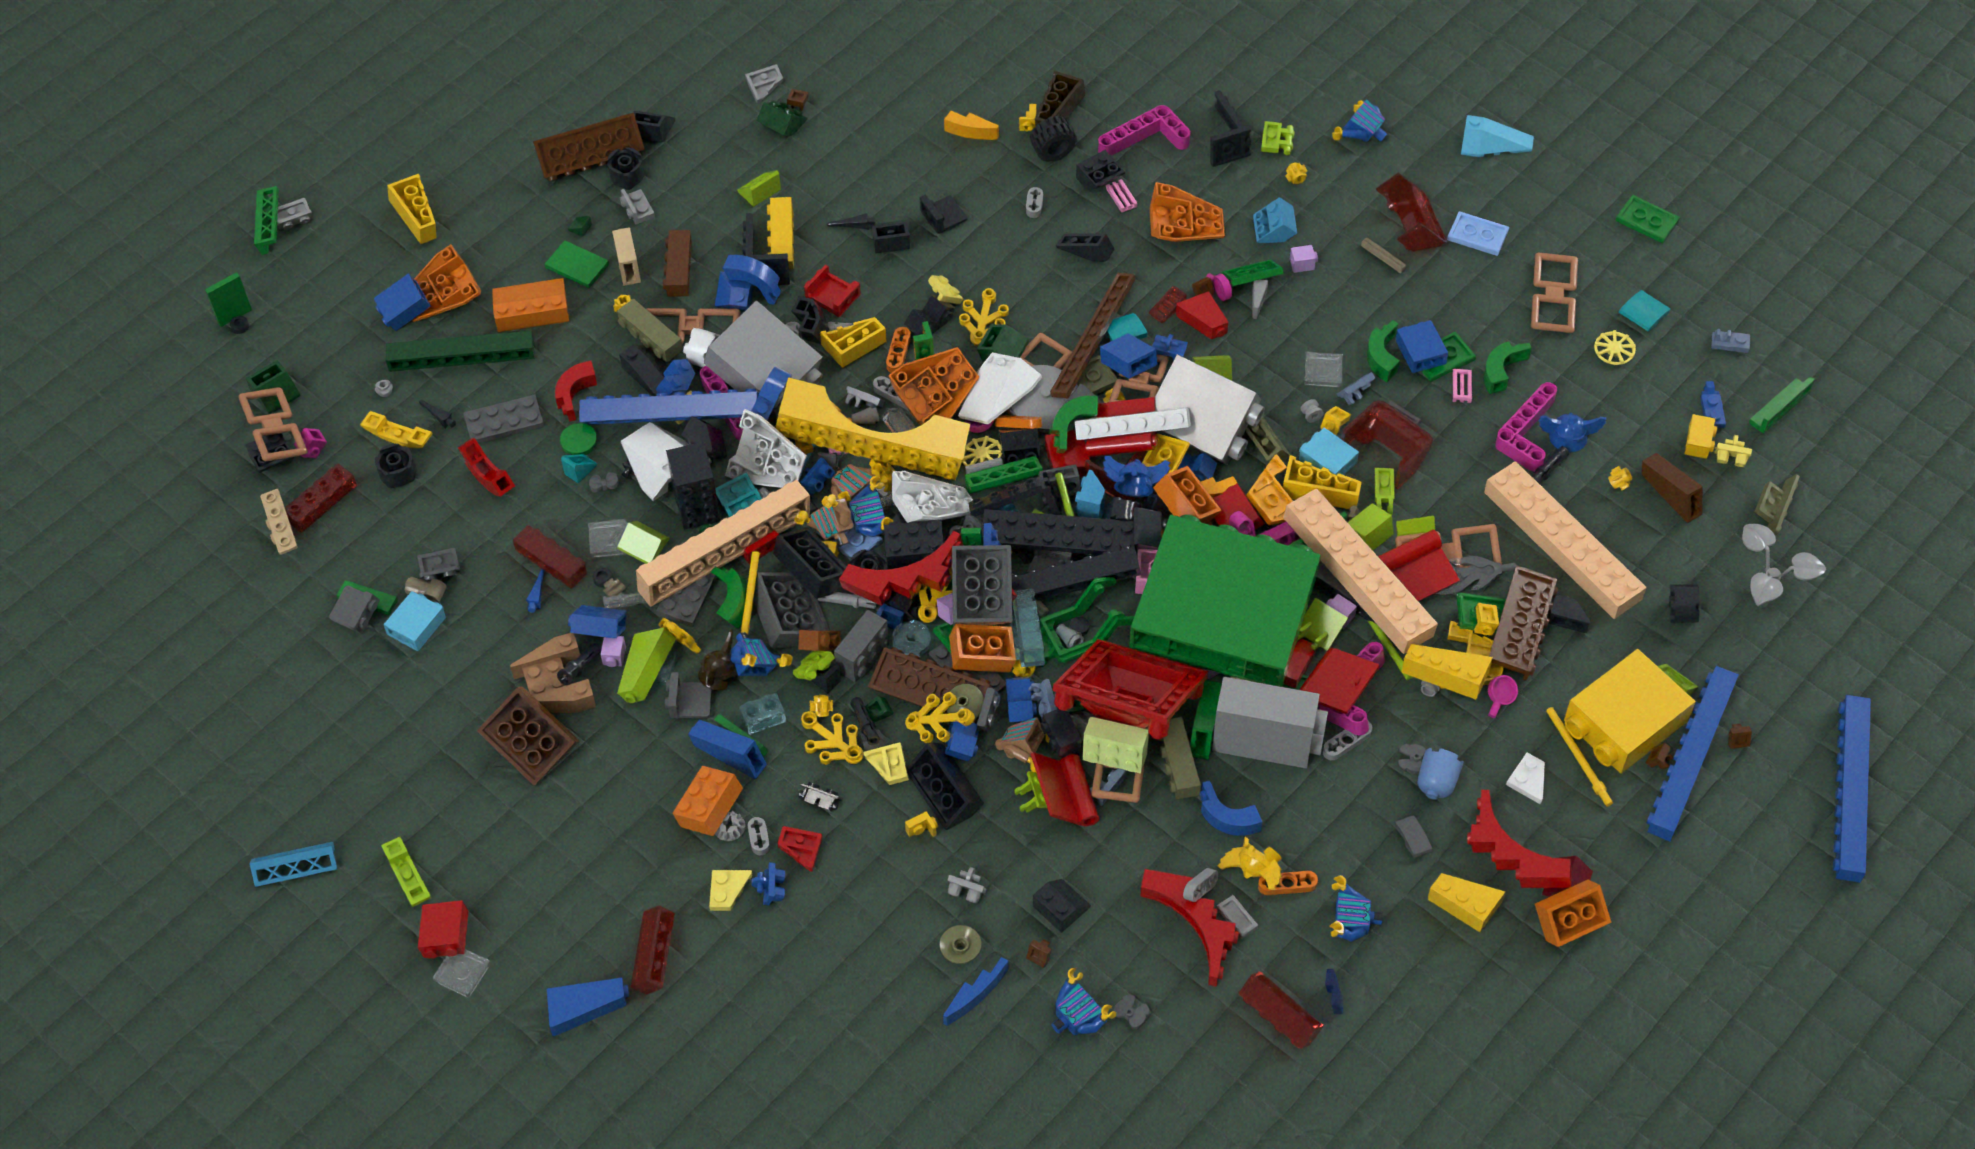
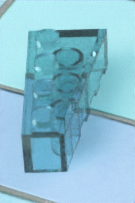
(1026, 629)

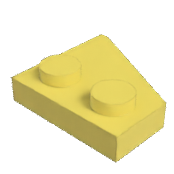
(946, 291)
(889, 763)
(727, 887)

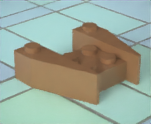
(541, 671)

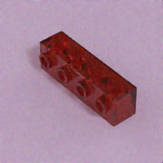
(320, 497)
(550, 556)
(652, 950)
(1280, 1010)

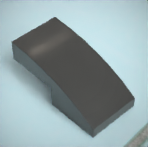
(1414, 836)

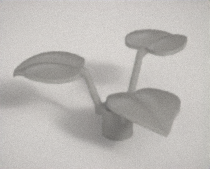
(1768, 586)

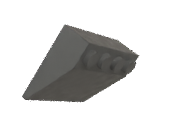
(982, 585)
(786, 608)

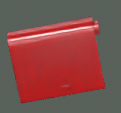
(1123, 443)
(1421, 565)
(1340, 679)
(1066, 789)

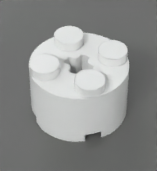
(698, 346)

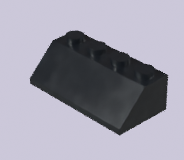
(809, 561)
(943, 785)

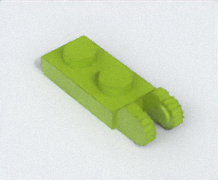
(1384, 487)

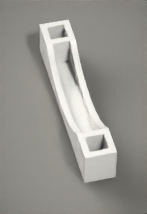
(1132, 423)

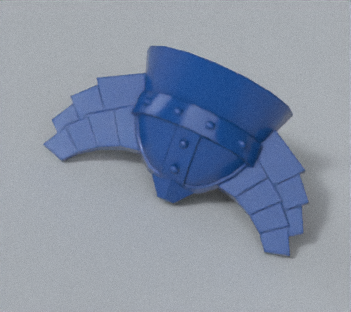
(1570, 430)
(1135, 477)

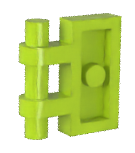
(1271, 138)
(811, 663)

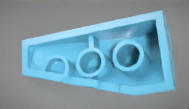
(1487, 137)

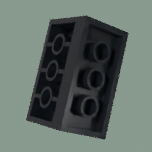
(693, 485)

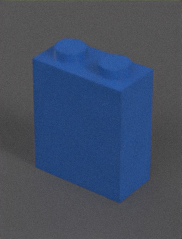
(401, 302)
(1421, 346)
(1128, 355)
(598, 621)

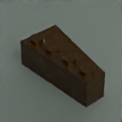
(1061, 97)

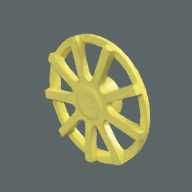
(1614, 347)
(981, 453)

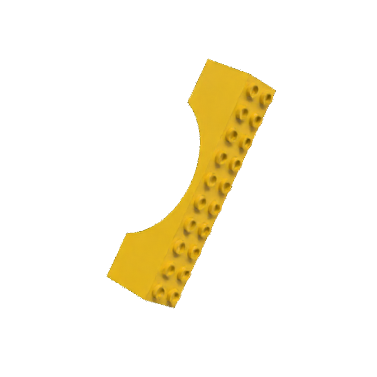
(930, 448)

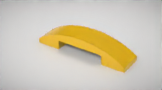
(395, 433)

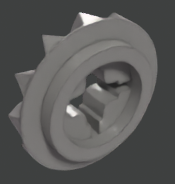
(734, 831)

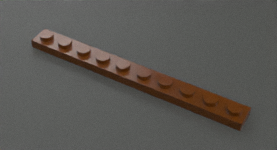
(1092, 336)

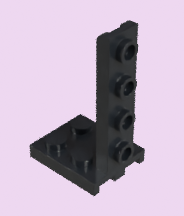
(1233, 143)
(776, 262)
(1018, 492)

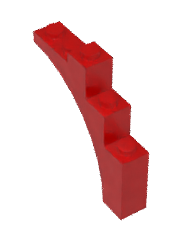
(907, 580)
(1531, 868)
(1201, 915)

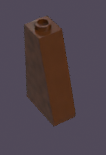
(1674, 486)

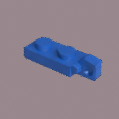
(1712, 404)

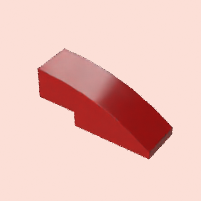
(1299, 662)

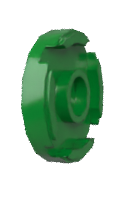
(578, 439)

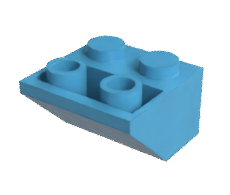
(1275, 222)
(1090, 498)

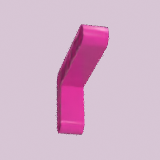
(1157, 119)
(711, 381)
(1510, 436)
(1281, 534)
(1356, 719)

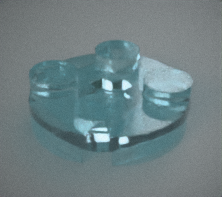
(907, 630)

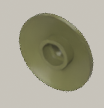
(973, 697)
(960, 936)

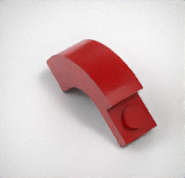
(570, 383)
(490, 476)

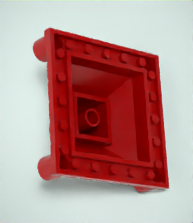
(1129, 686)

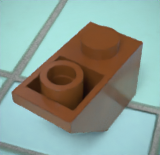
(819, 640)

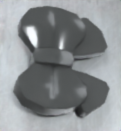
(597, 484)
(1414, 763)
(1135, 1017)

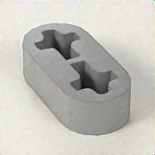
(1034, 202)
(763, 835)

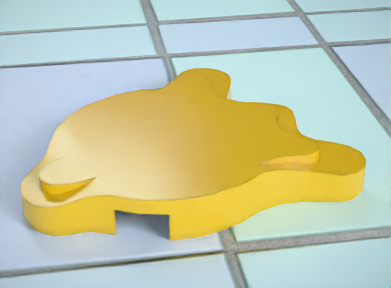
(681, 635)

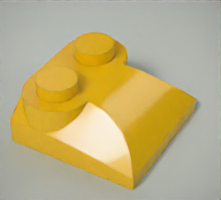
(1169, 450)

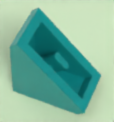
(577, 466)

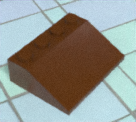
(528, 735)

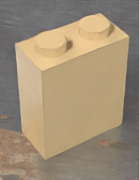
(626, 256)

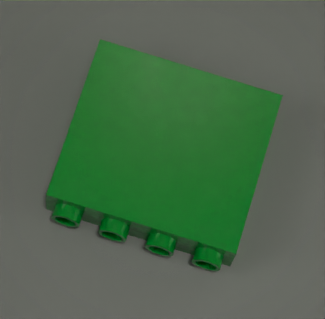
(1225, 600)

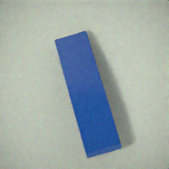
(971, 996)

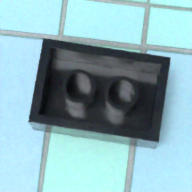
(911, 542)

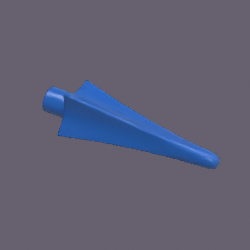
(534, 597)

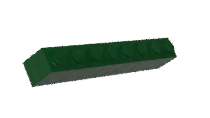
(460, 351)

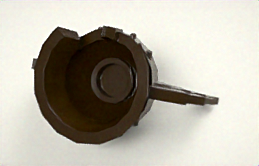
(718, 667)

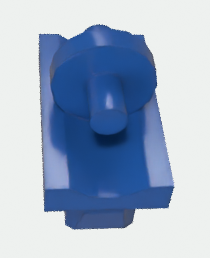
(1169, 346)
(816, 476)
(767, 881)

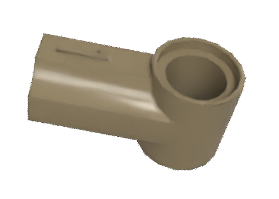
(431, 589)

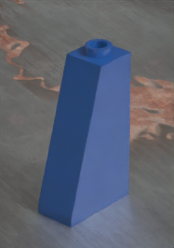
(728, 747)
(584, 1002)

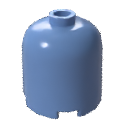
(1439, 773)

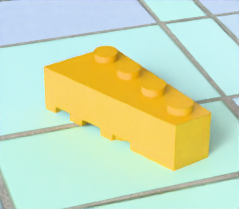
(413, 207)
(781, 227)
(1304, 478)
(1448, 669)

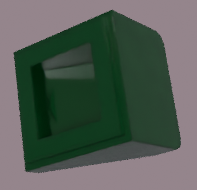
(580, 225)
(878, 709)

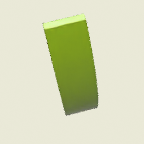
(405, 871)

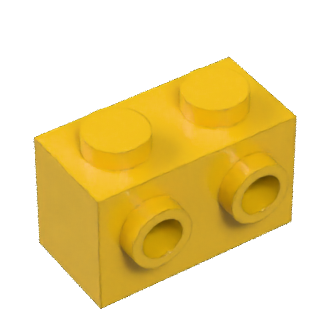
(1700, 436)

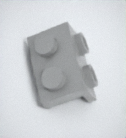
(293, 214)

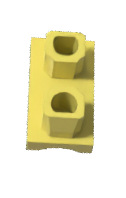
(1735, 449)

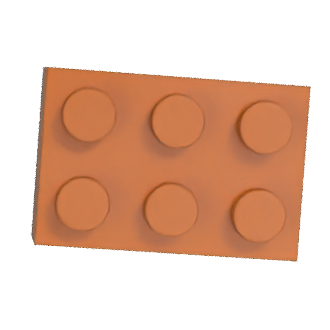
(1186, 495)
(982, 648)
(707, 800)
(1573, 913)

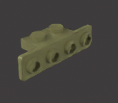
(1775, 502)

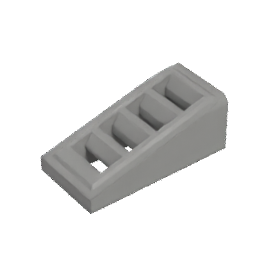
(1258, 295)

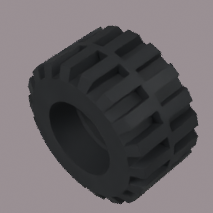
(1053, 138)

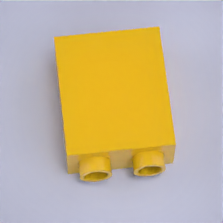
(1628, 711)

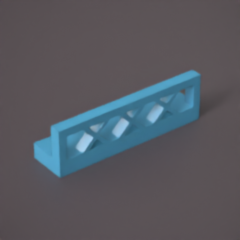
(293, 856)

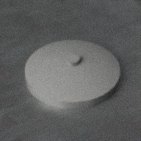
(1039, 400)

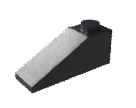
(1088, 246)

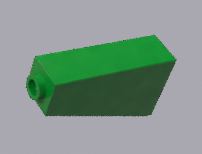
(1205, 720)

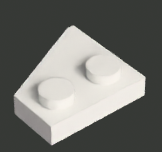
(1529, 778)

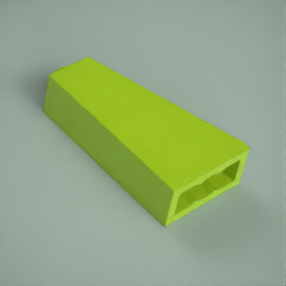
(644, 662)

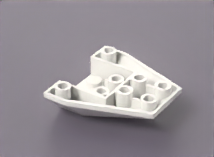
(999, 386)
(765, 454)
(648, 457)
(927, 499)

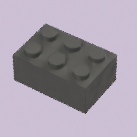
(862, 646)

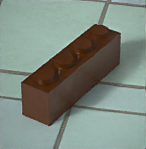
(678, 263)

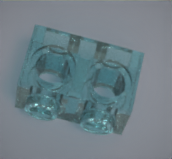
(764, 717)

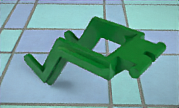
(1051, 642)

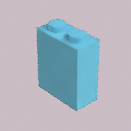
(1329, 452)
(415, 620)

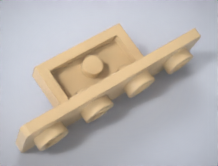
(278, 522)

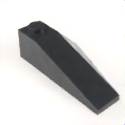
(643, 367)

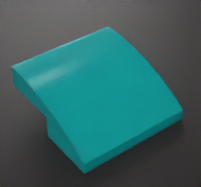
(1644, 310)
(1126, 324)
(737, 494)

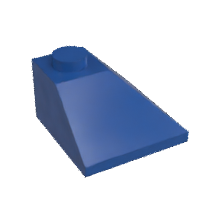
(734, 293)

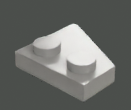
(764, 81)

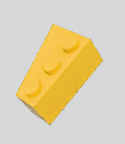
(853, 341)
(1466, 900)

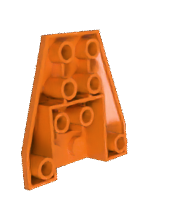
(1182, 216)
(446, 283)
(934, 384)

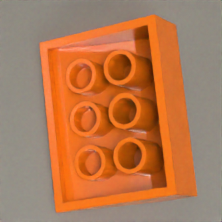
(530, 305)

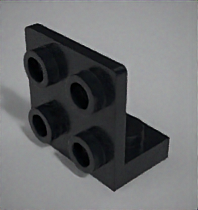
(942, 213)

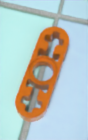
(904, 344)
(1018, 421)
(1281, 889)

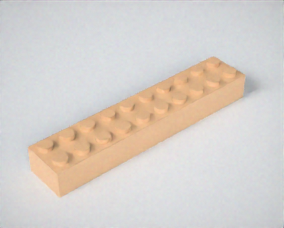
(1565, 540)
(720, 543)
(1360, 571)

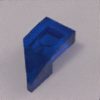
(1332, 986)

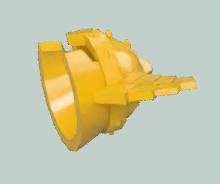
(1254, 863)

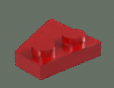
(800, 845)

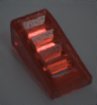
(1173, 294)

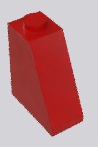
(1203, 315)

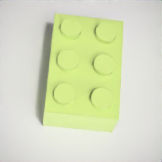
(1115, 744)

